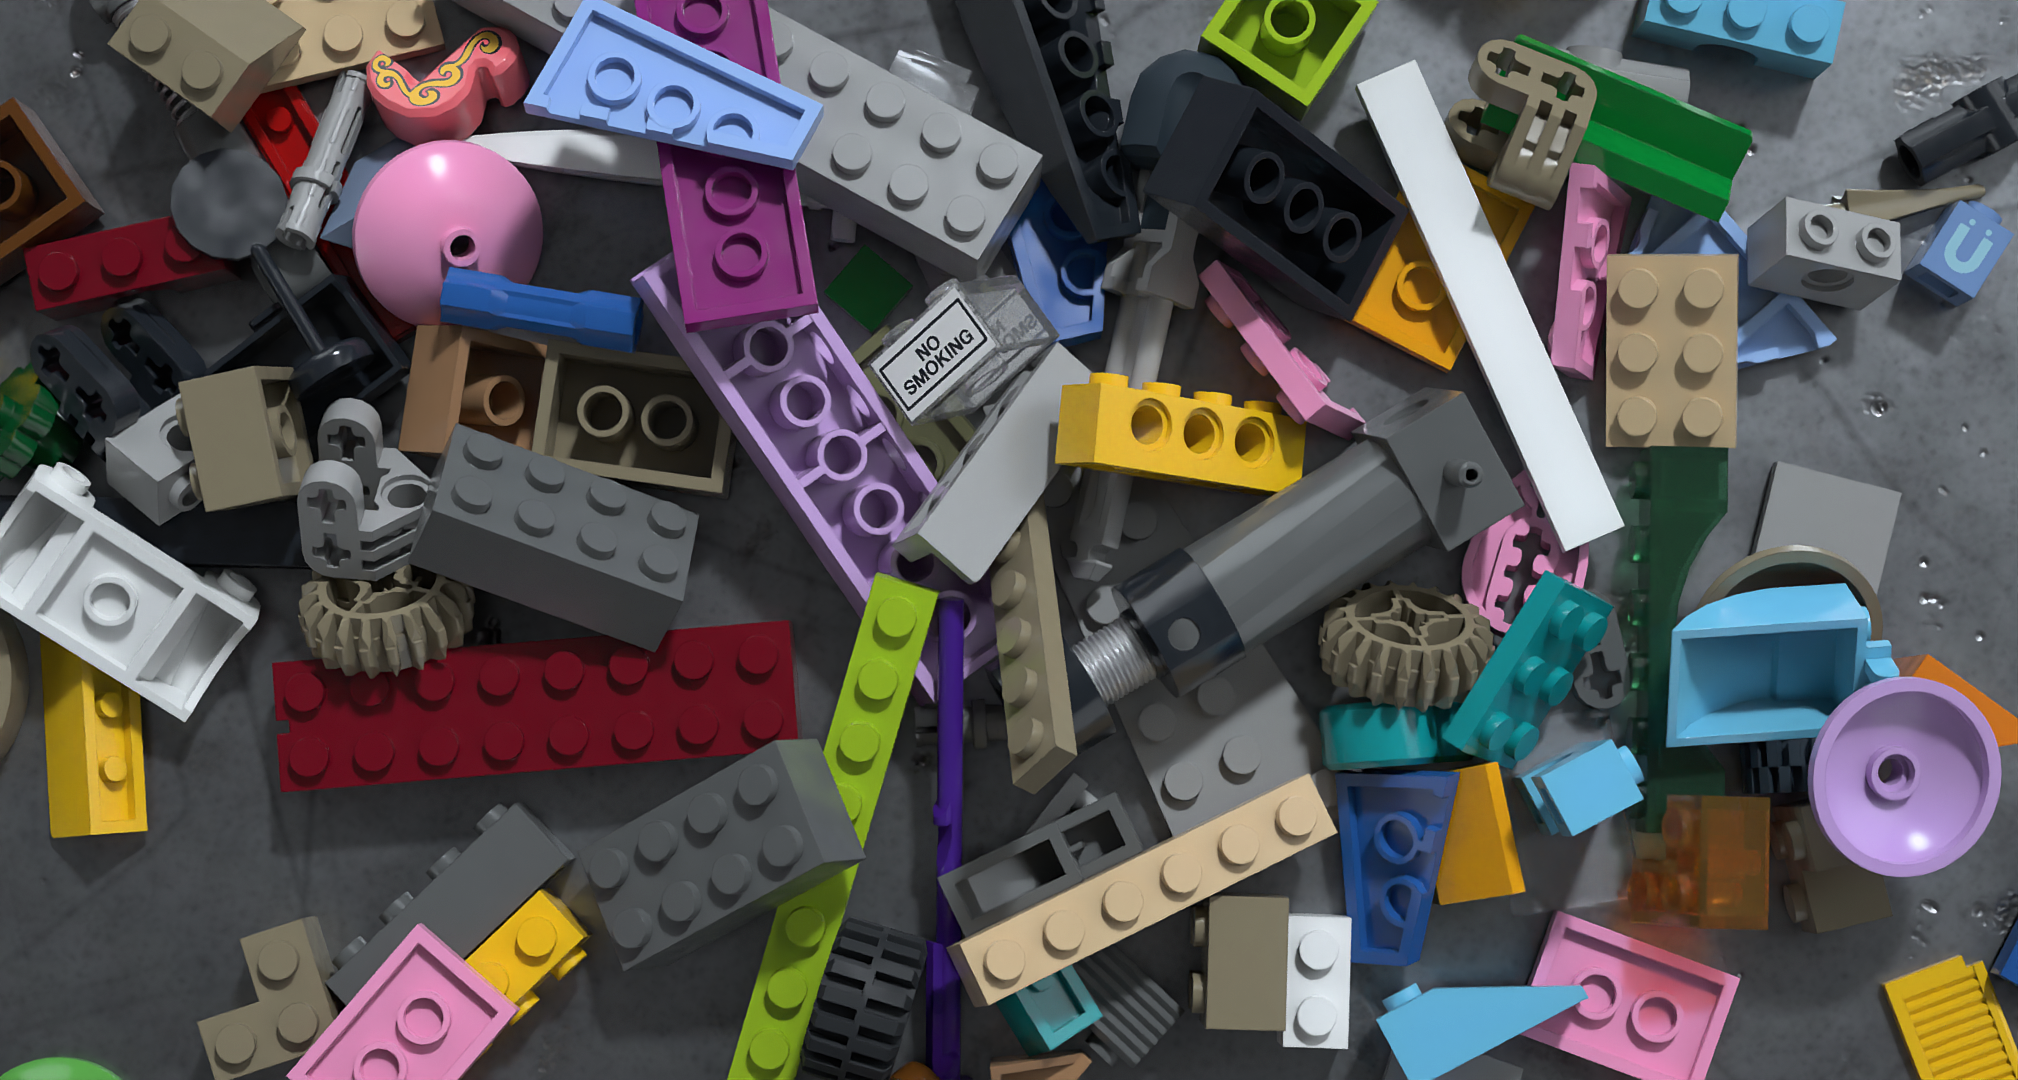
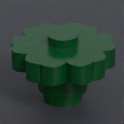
(31, 426)

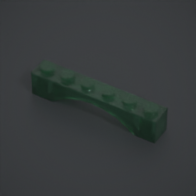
(1680, 503)

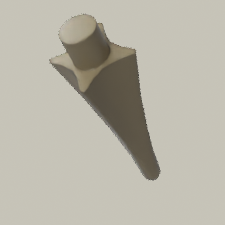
(1903, 203)

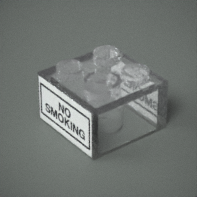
(961, 347)

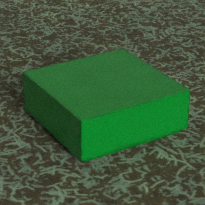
(868, 289)

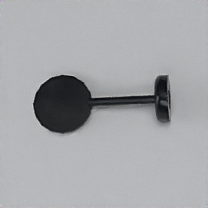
(229, 211)

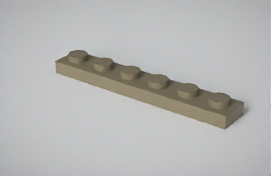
(1032, 655)

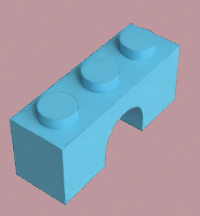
(1780, 33)
(1580, 787)

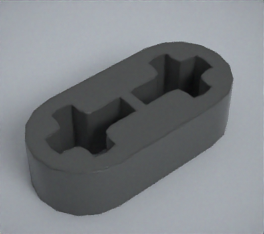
(1612, 658)

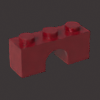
(100, 267)

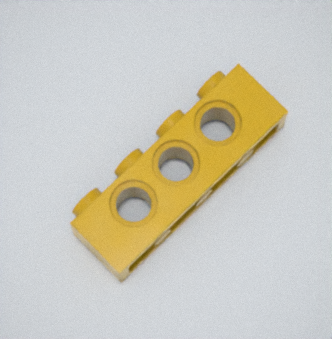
(1178, 438)

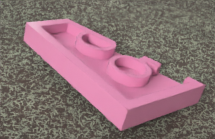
(1592, 230)
(1301, 380)

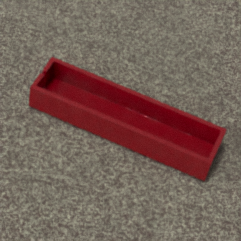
(539, 708)

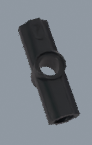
(1973, 128)

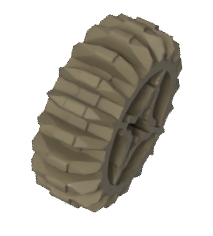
(384, 621)
(1405, 645)

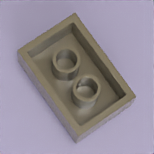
(632, 420)

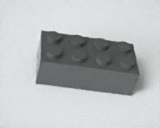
(555, 538)
(721, 854)

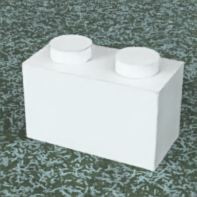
(1317, 981)

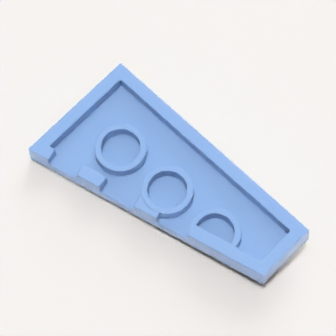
(656, 86)

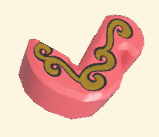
(455, 94)

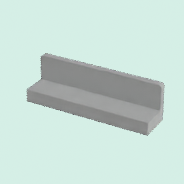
(996, 472)

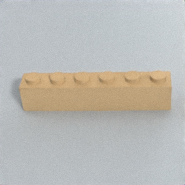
(1141, 891)

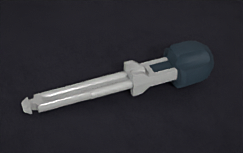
(1150, 276)

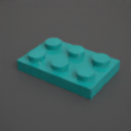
(1529, 671)

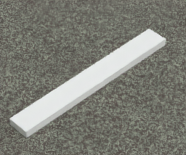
(1489, 306)

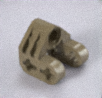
(1547, 133)

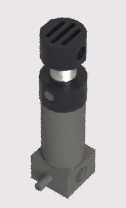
(1410, 483)

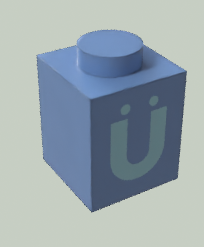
(1960, 251)

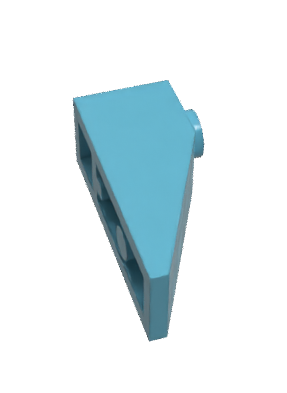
(1455, 1024)

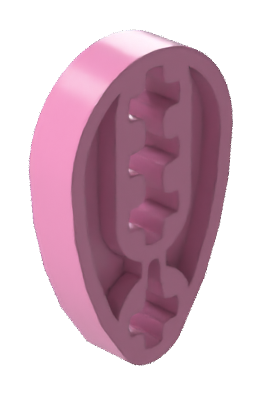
(1493, 554)

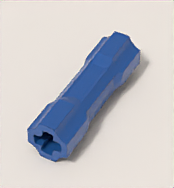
(498, 303)

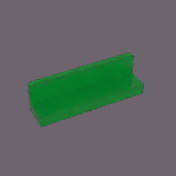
(1650, 139)

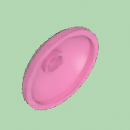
(425, 203)

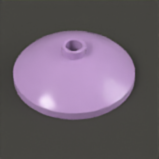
(1939, 782)

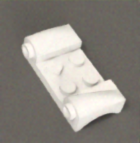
(117, 594)

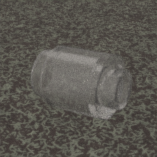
(938, 77)

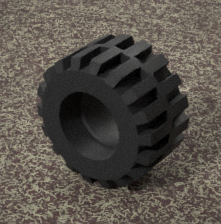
(863, 1002)

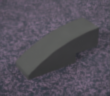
(1040, 864)

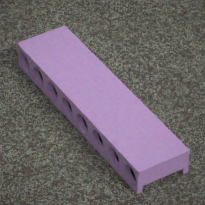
(825, 454)

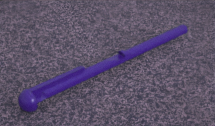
(942, 978)

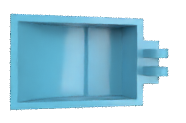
(1770, 665)

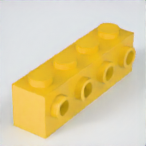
(530, 947)

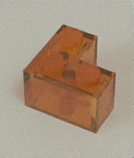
(1712, 866)

